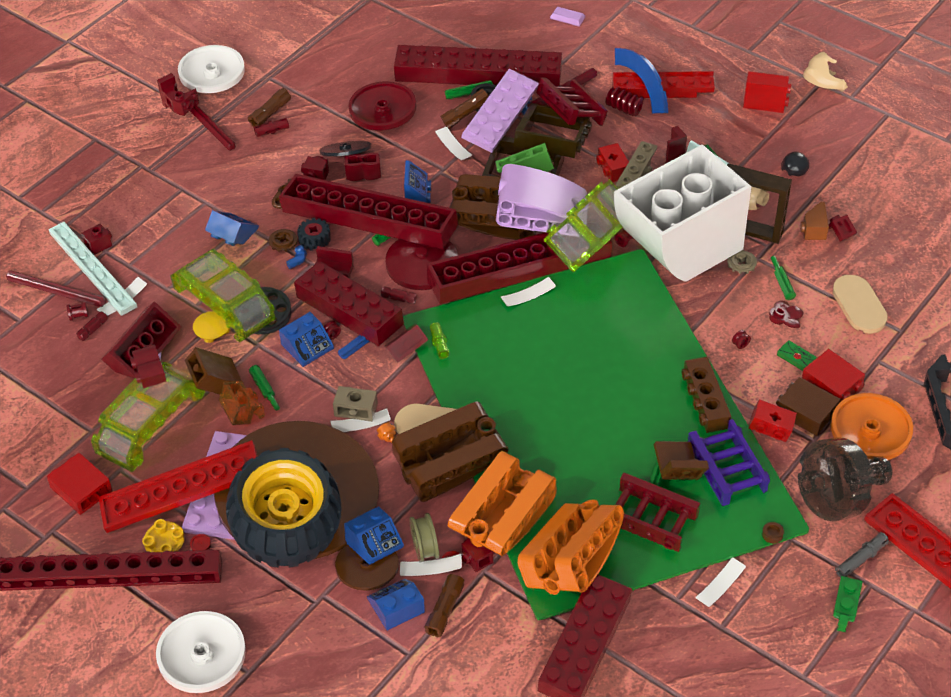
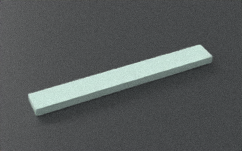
(93, 268)

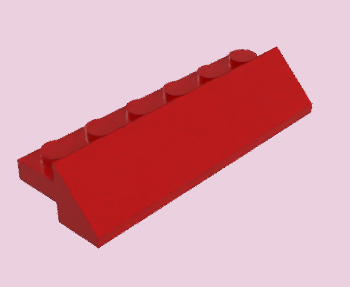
(675, 84)

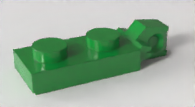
(847, 601)

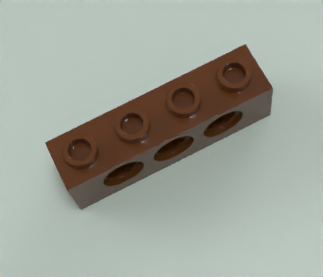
(706, 394)

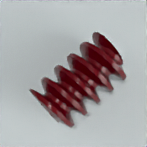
(623, 102)

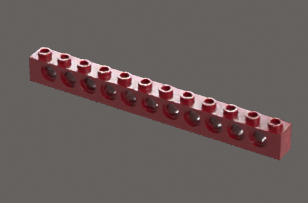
(36, 572)

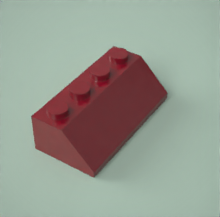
(150, 328)

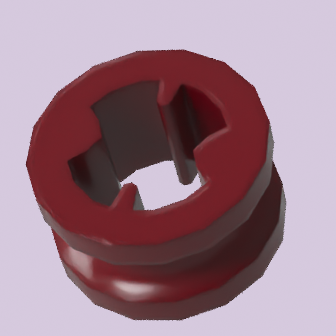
(332, 329)
(741, 339)

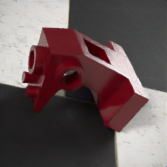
(176, 100)

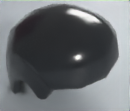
(795, 164)

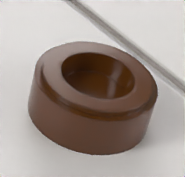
(772, 532)

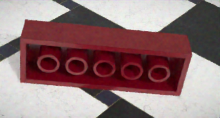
(349, 303)
(585, 639)

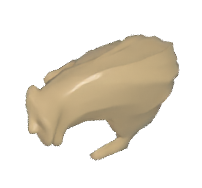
(820, 75)

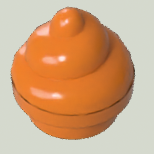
(386, 432)

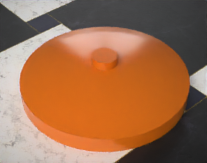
(874, 424)

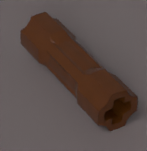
(277, 100)
(454, 115)
(439, 617)

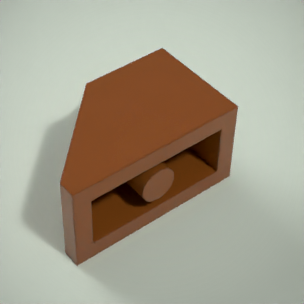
(815, 223)

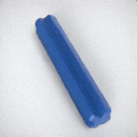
(352, 347)

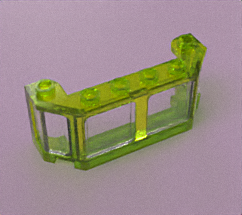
(586, 227)
(226, 292)
(138, 414)

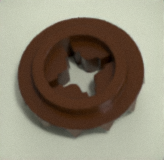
(280, 235)

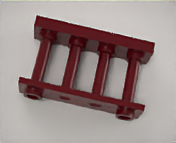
(569, 110)
(666, 501)

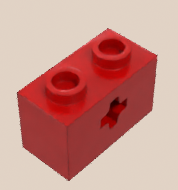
(612, 161)
(772, 420)

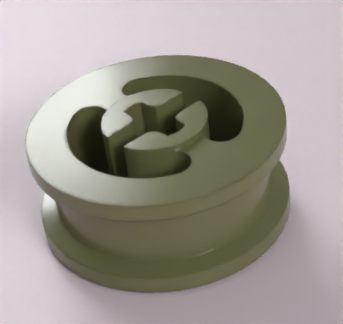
(424, 537)

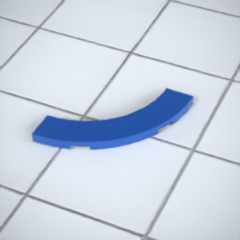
(647, 73)

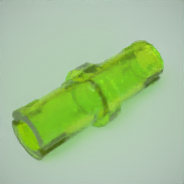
(439, 340)

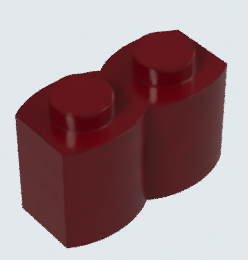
(362, 166)
(148, 365)

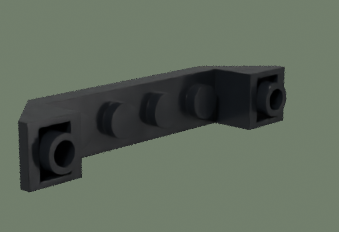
(935, 375)

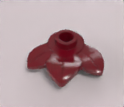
(785, 314)

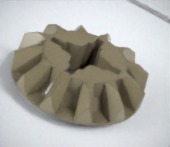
(742, 256)

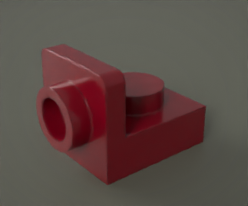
(842, 227)

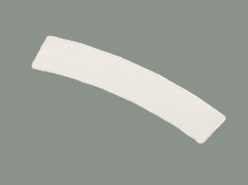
(452, 144)
(133, 289)
(529, 293)
(354, 424)
(431, 567)
(721, 582)

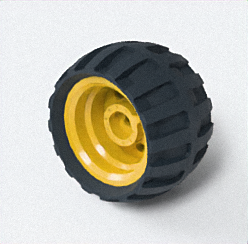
(283, 527)

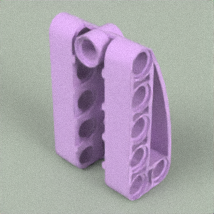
(534, 198)

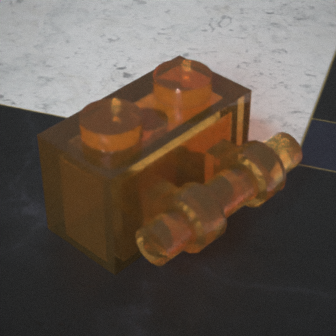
(240, 403)

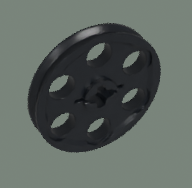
(281, 317)

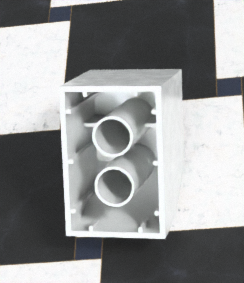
(687, 212)

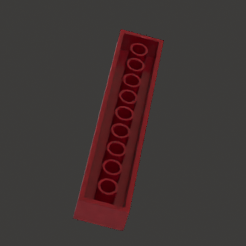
(472, 65)
(369, 211)
(498, 267)

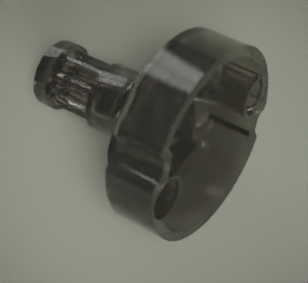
(839, 478)

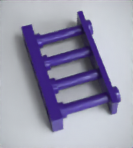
(716, 475)

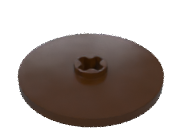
(360, 576)

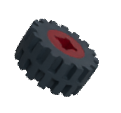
(313, 234)

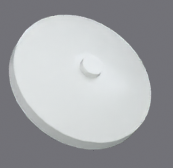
(211, 68)
(200, 652)

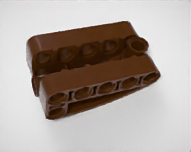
(477, 204)
(447, 450)

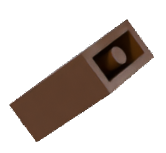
(210, 370)
(811, 404)

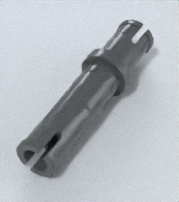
(868, 550)

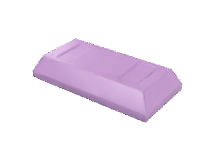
(567, 16)

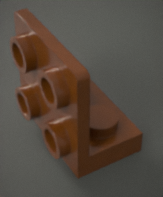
(678, 461)

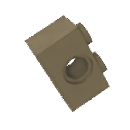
(355, 403)

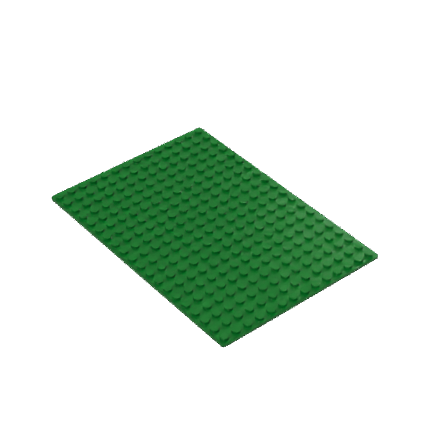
(584, 394)

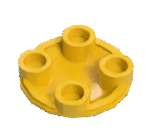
(210, 326)
(163, 537)

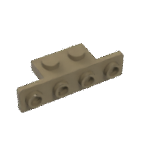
(638, 165)

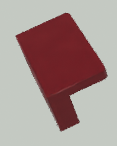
(677, 144)
(337, 259)
(406, 342)

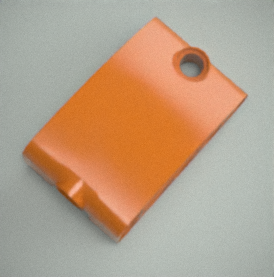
(503, 504)
(571, 547)

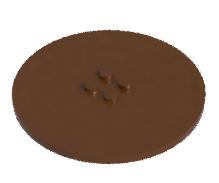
(340, 455)

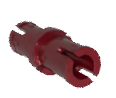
(271, 127)

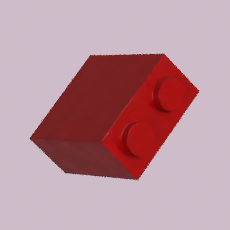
(766, 92)
(834, 375)
(79, 483)

